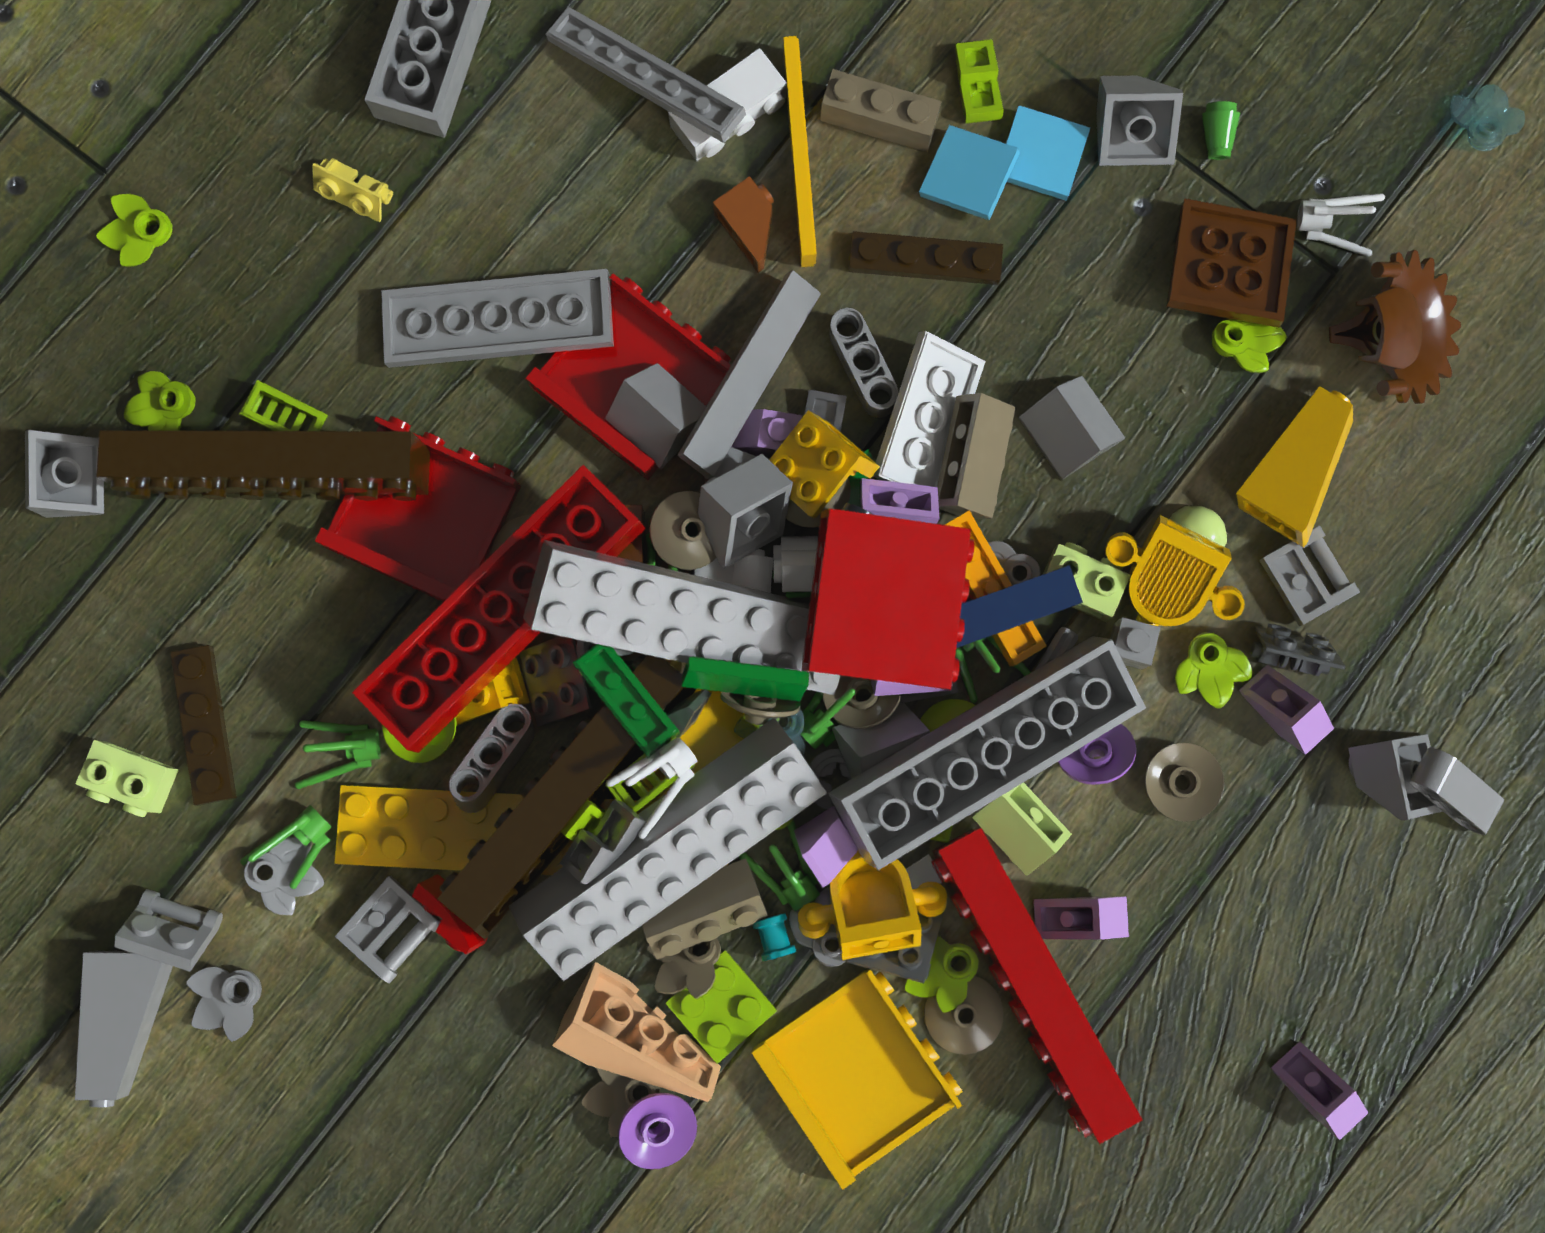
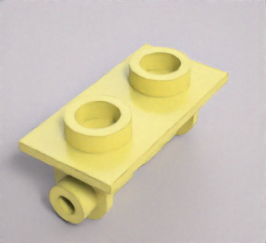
(337, 183)

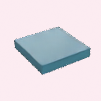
(1047, 150)
(969, 172)

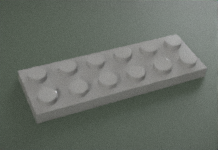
(497, 318)

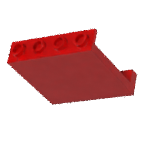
(587, 380)
(436, 537)
(887, 599)

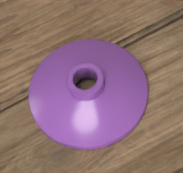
(1117, 753)
(659, 1145)

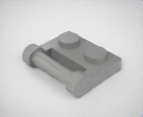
(1299, 581)
(377, 922)
(164, 939)

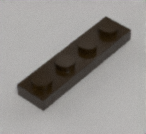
(926, 258)
(203, 725)

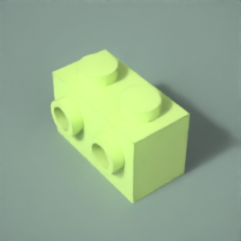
(1098, 582)
(126, 777)
(1023, 828)

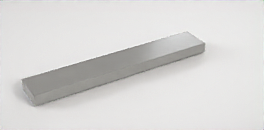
(646, 74)
(749, 375)

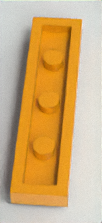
(988, 576)

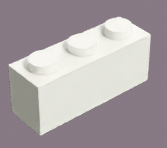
(749, 83)

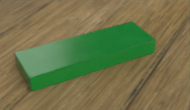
(745, 679)
(626, 698)

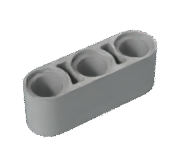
(859, 345)
(491, 776)
(1456, 791)

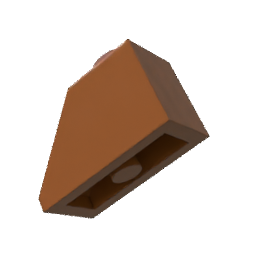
(747, 219)

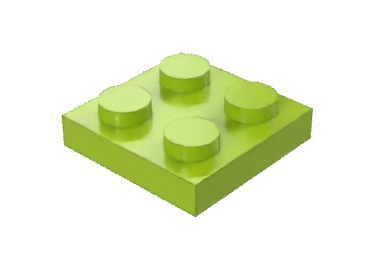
(726, 1012)

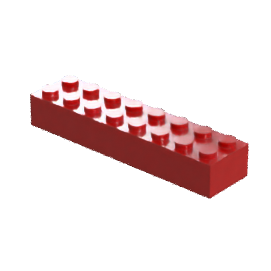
(483, 620)
(1037, 986)

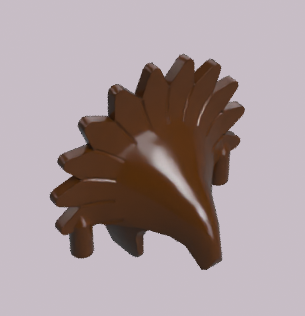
(1405, 327)

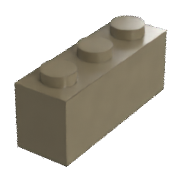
(880, 110)
(974, 455)
(709, 910)

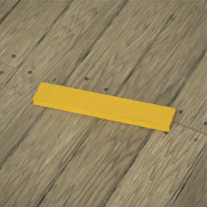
(799, 151)

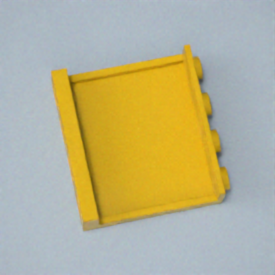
(857, 1075)

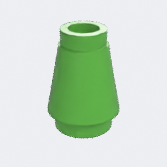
(1220, 128)

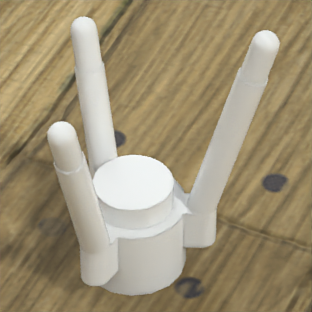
(1318, 215)
(671, 760)

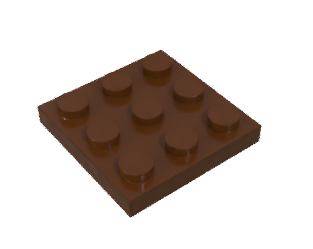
(1231, 263)

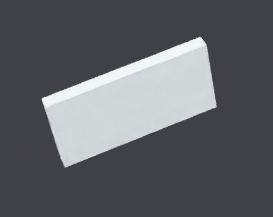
(924, 409)

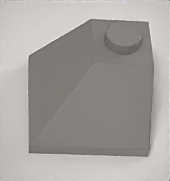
(1137, 121)
(1385, 771)

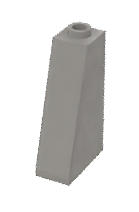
(115, 1021)

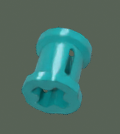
(774, 937)

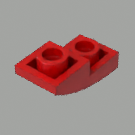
(452, 928)

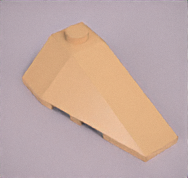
(623, 1035)

